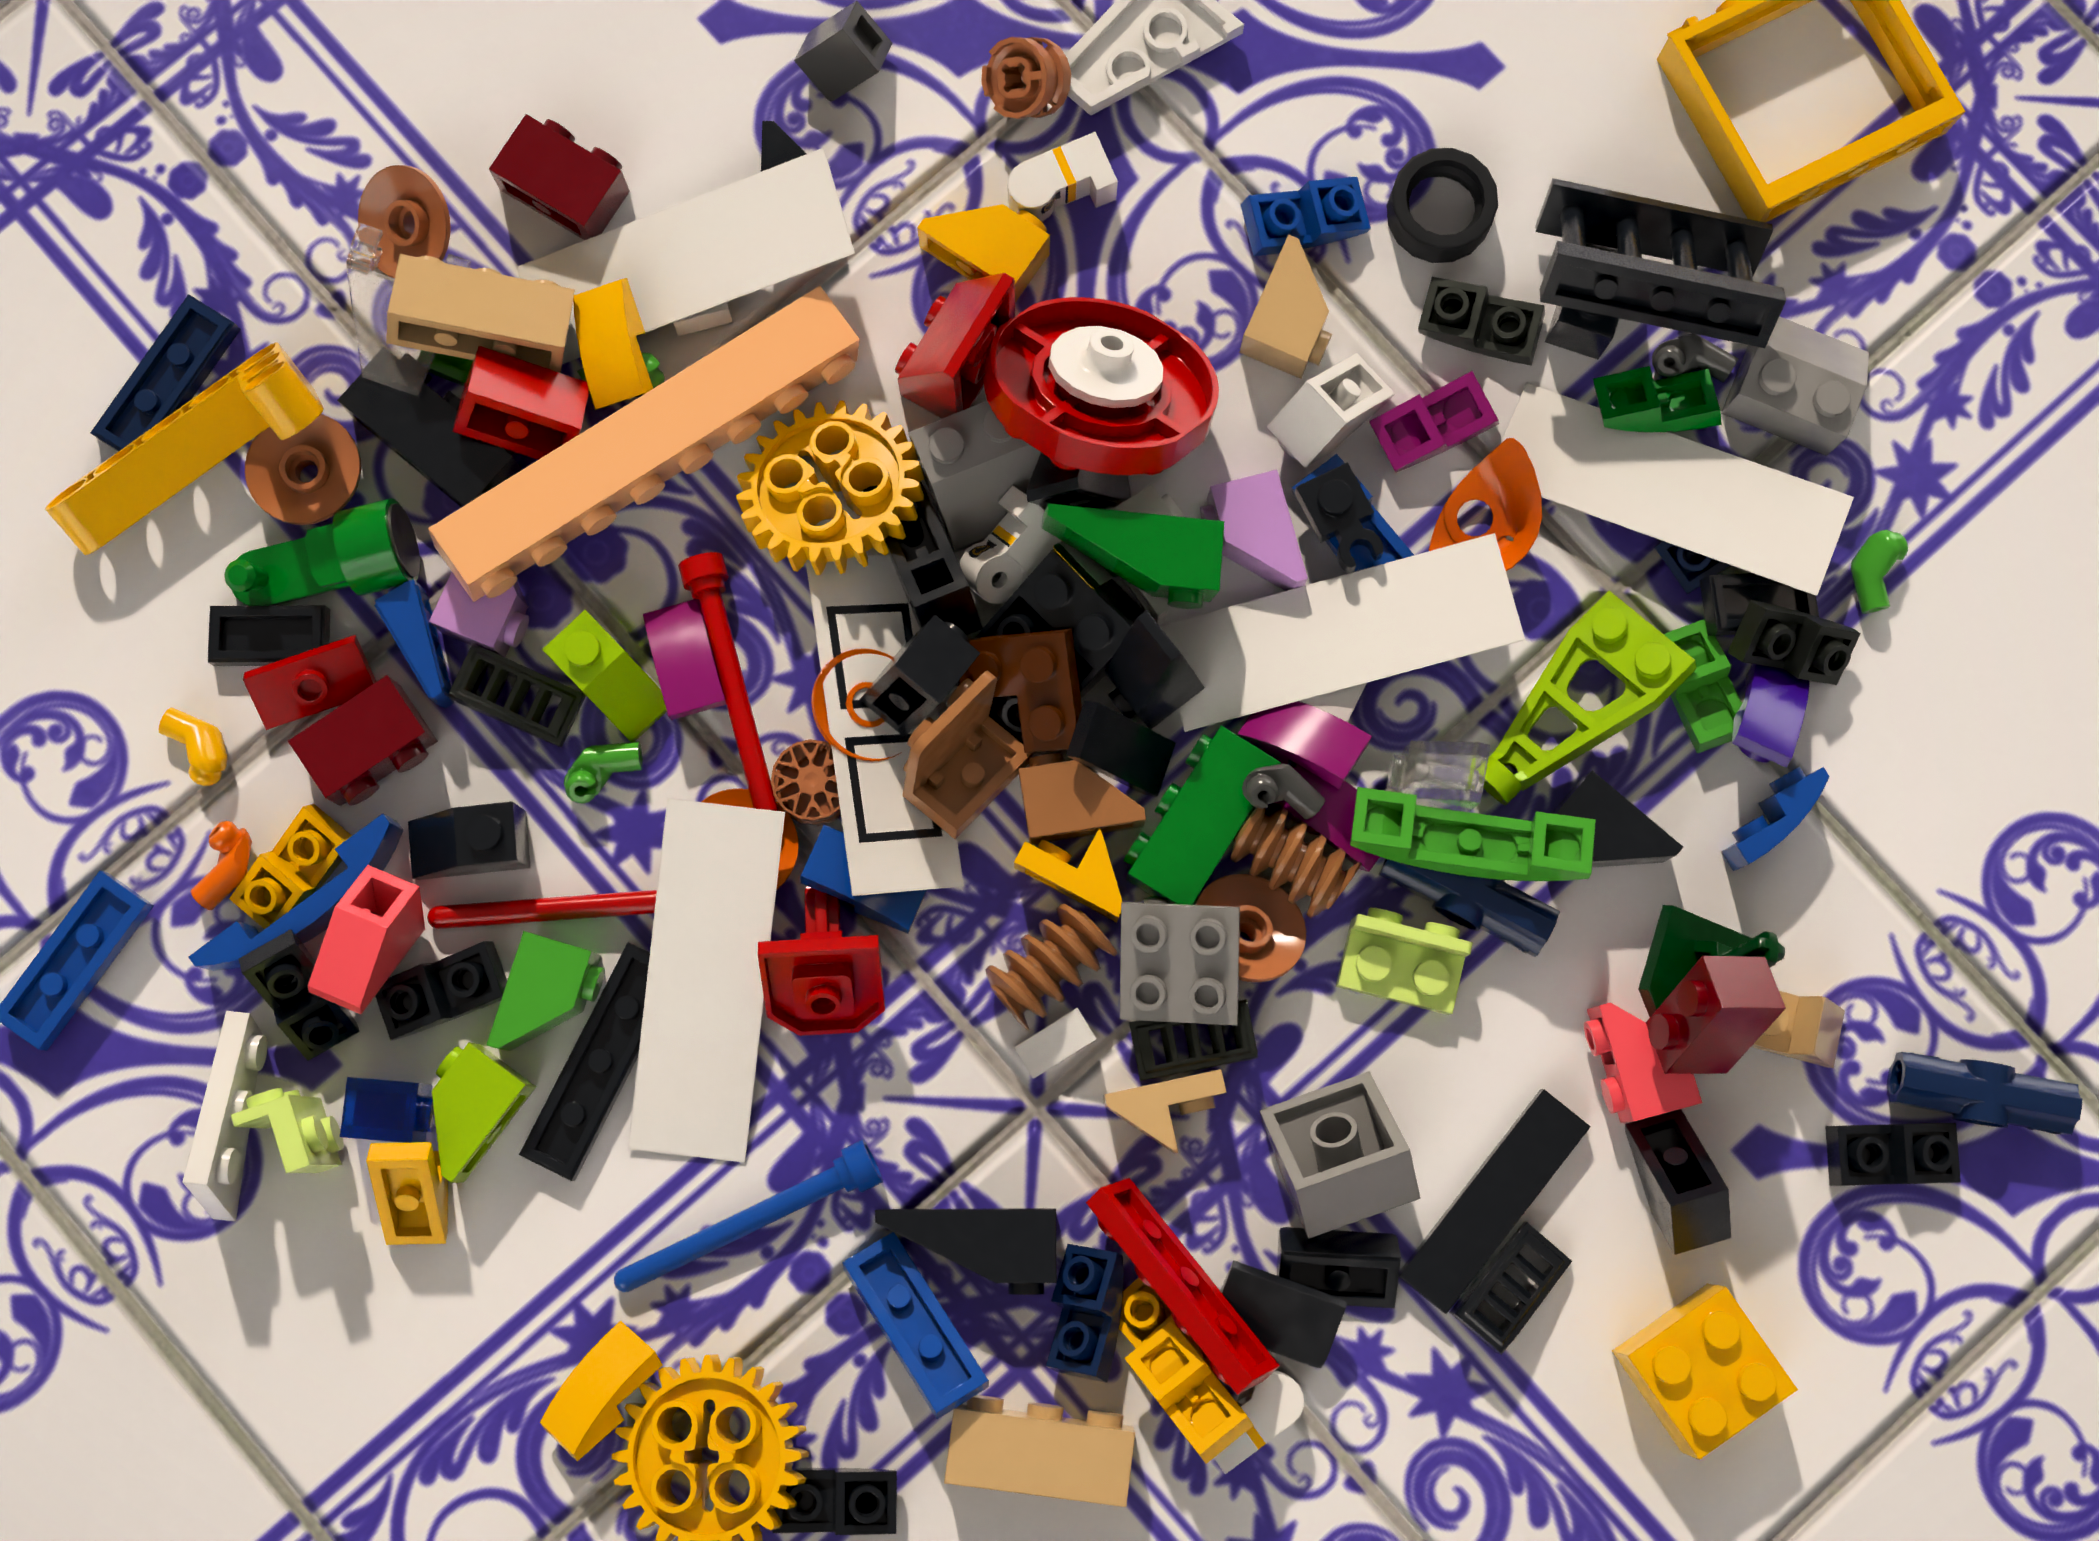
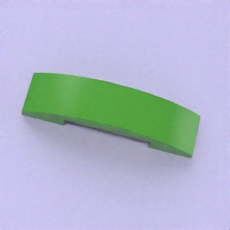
(1472, 843)

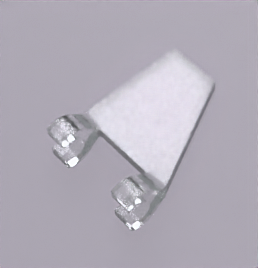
(370, 298)

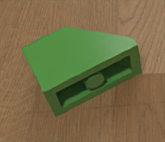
(544, 989)

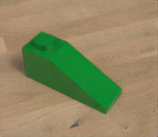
(1152, 551)

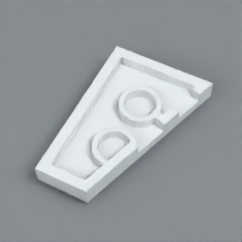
(1142, 43)
(218, 1147)

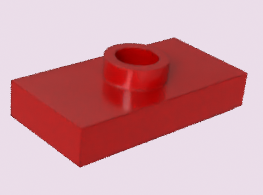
(309, 682)

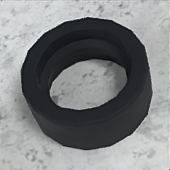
(1455, 166)

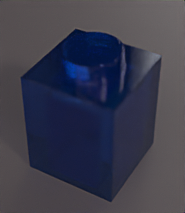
(387, 1110)

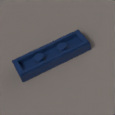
(167, 373)

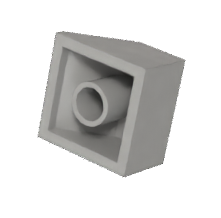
(1800, 387)
(969, 468)
(1340, 1154)

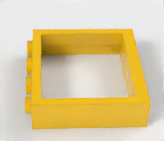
(1901, 47)

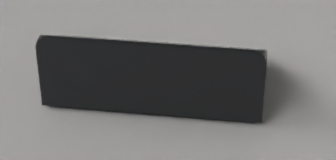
(1343, 1264)
(1284, 1313)

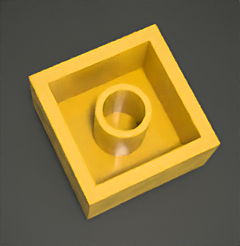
(1704, 1370)

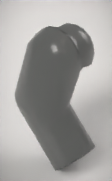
(1692, 353)
(1282, 783)

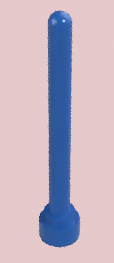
(850, 1171)

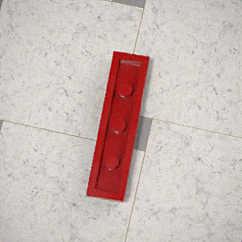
(1183, 1285)

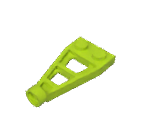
(1628, 649)

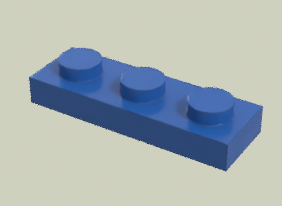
(73, 960)
(915, 1325)

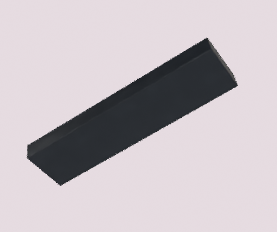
(593, 1071)
(1493, 1201)

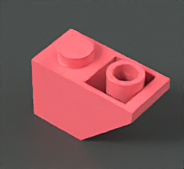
(367, 938)
(1634, 1073)

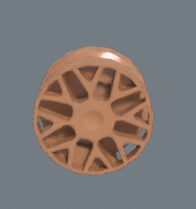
(1026, 77)
(807, 783)

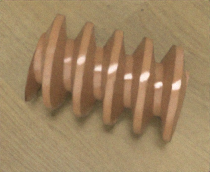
(1293, 859)
(1048, 963)

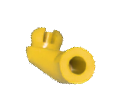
(203, 745)

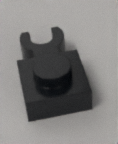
(1338, 509)

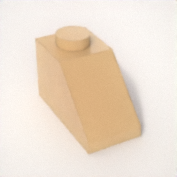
(1289, 316)

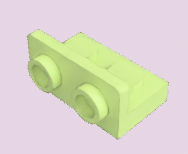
(1403, 961)

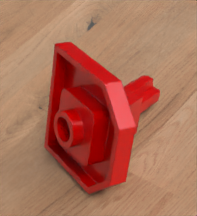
(822, 978)

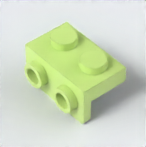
(300, 1126)

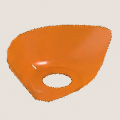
(1512, 492)

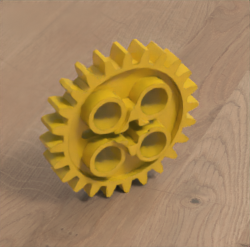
(788, 517)
(658, 1453)

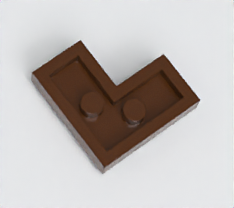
(1044, 678)

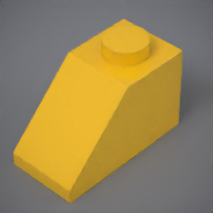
(988, 243)

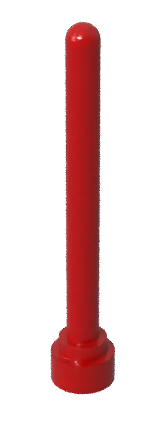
(705, 578)
(542, 909)

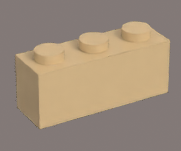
(461, 308)
(1040, 1451)

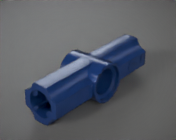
(1480, 904)
(1984, 1093)

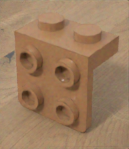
(961, 758)

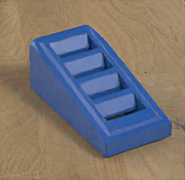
(407, 617)

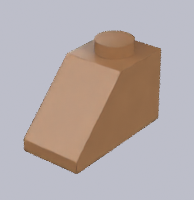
(1072, 801)

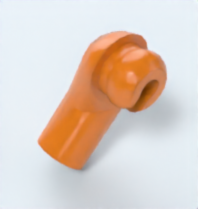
(231, 867)

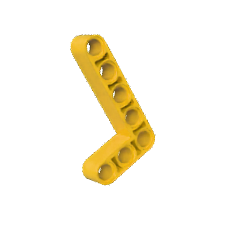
(185, 445)

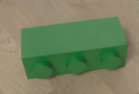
(1196, 819)

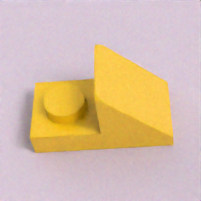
(1089, 884)
(409, 1192)

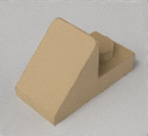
(1805, 1030)
(1148, 1105)

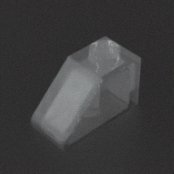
(1441, 773)

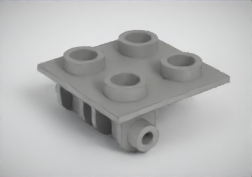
(1179, 962)

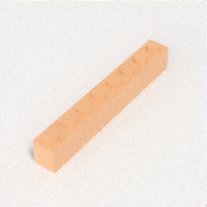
(645, 445)

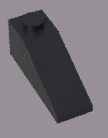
(931, 571)
(998, 1244)

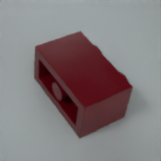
(560, 177)
(364, 742)
(1715, 1015)

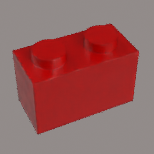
(520, 405)

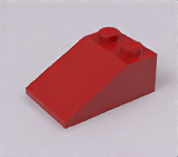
(951, 359)

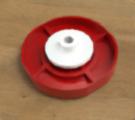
(1100, 386)

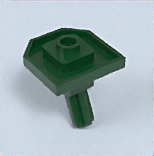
(1686, 937)

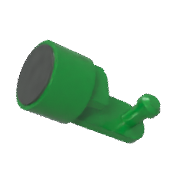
(362, 549)

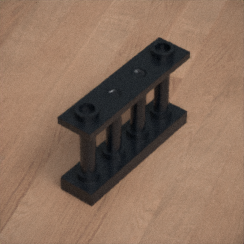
(1651, 290)

